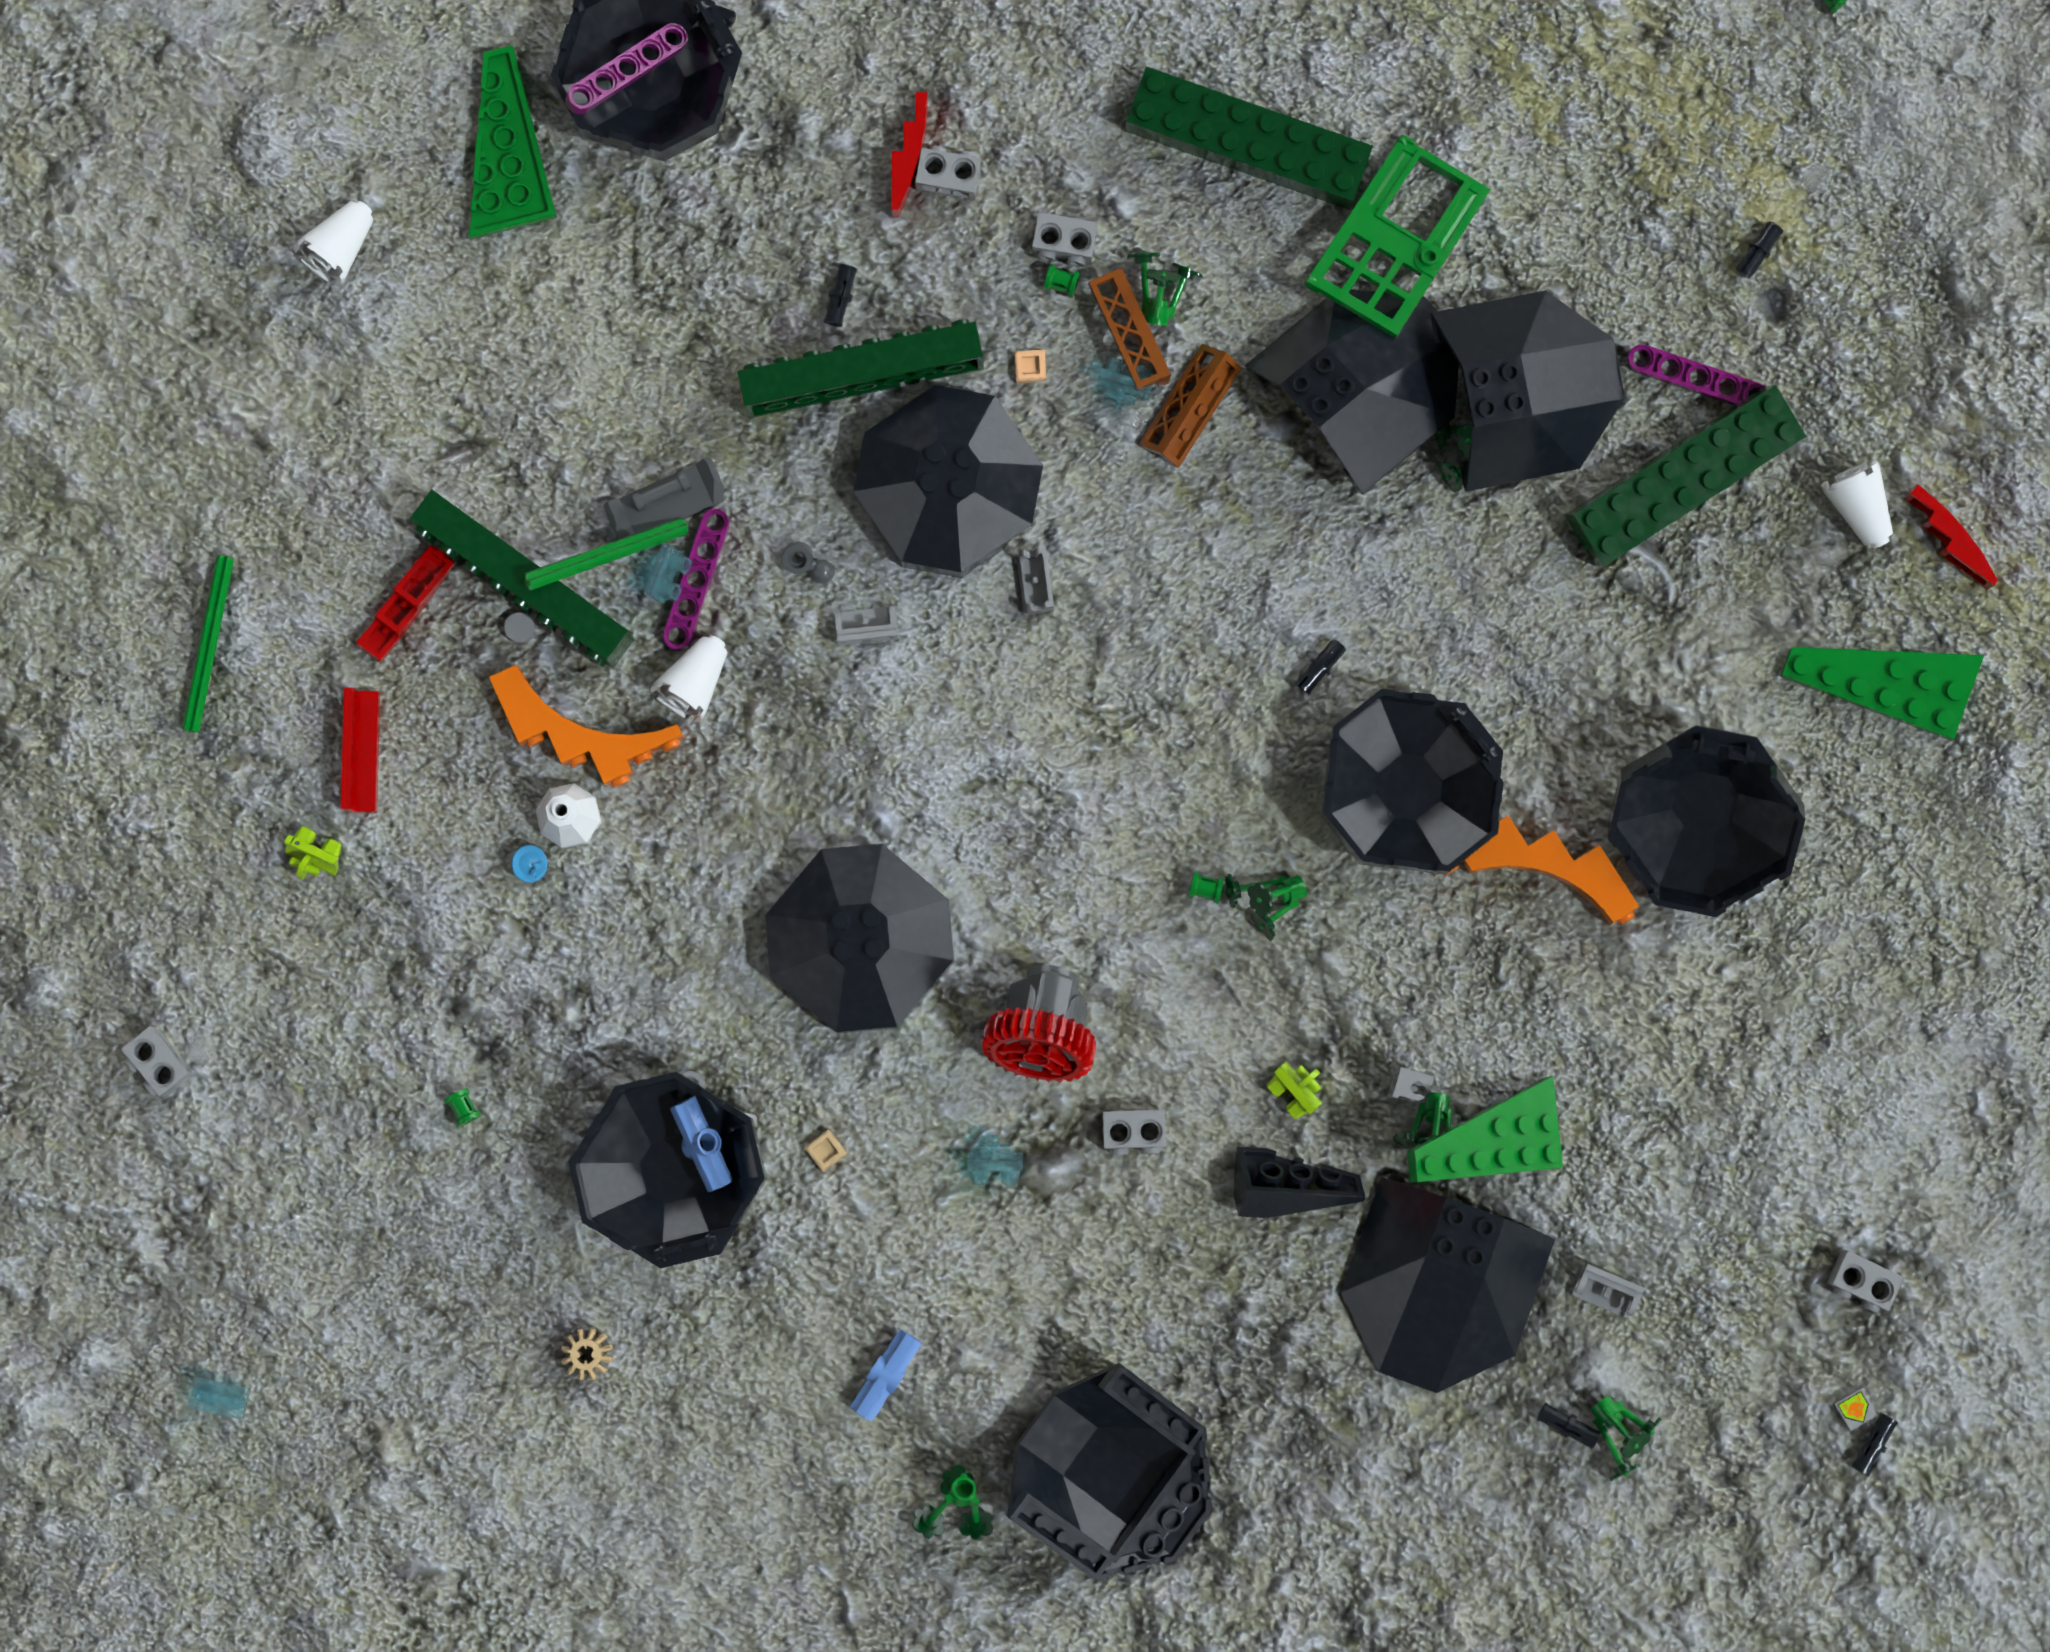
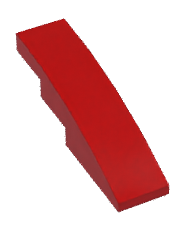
(906, 162)
(1959, 545)
(405, 604)

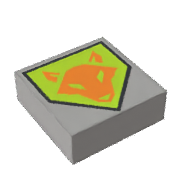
(1855, 1409)

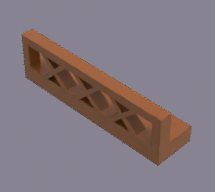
(1138, 326)
(1195, 406)

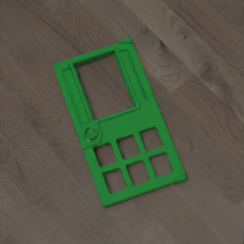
(1395, 242)

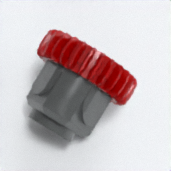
(1042, 1028)

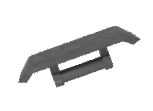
(667, 499)

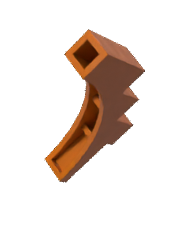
(611, 753)

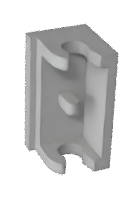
(1035, 581)
(866, 626)
(1402, 1087)
(1607, 1291)

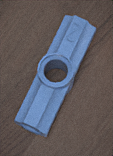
(693, 1129)
(885, 1375)

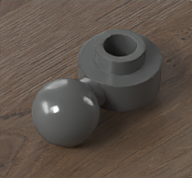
(821, 570)

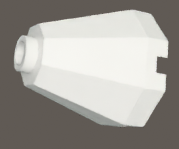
(577, 824)

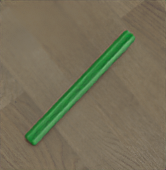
(605, 553)
(207, 644)

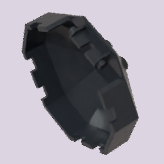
(671, 104)
(947, 481)
(1412, 782)
(1706, 820)
(859, 938)
(643, 1187)

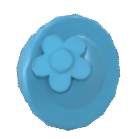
(529, 863)

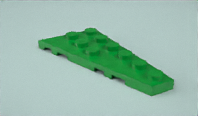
(508, 163)
(1905, 686)
(1502, 1139)

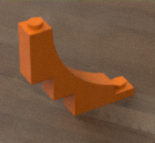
(1589, 875)

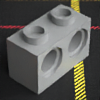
(946, 181)
(1066, 230)
(162, 1056)
(1133, 1122)
(1866, 1275)

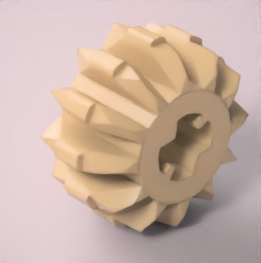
(597, 1354)

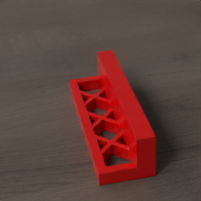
(360, 751)

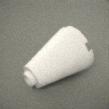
(336, 241)
(1862, 502)
(692, 679)

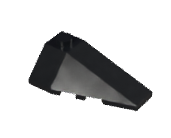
(1279, 1186)

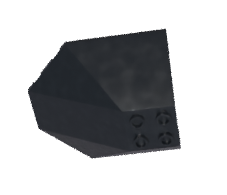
(1534, 385)
(1363, 387)
(1440, 1286)
(1111, 1475)

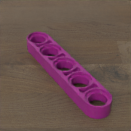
(617, 78)
(1682, 378)
(697, 595)

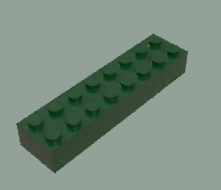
(1248, 138)
(860, 368)
(1685, 475)
(505, 568)

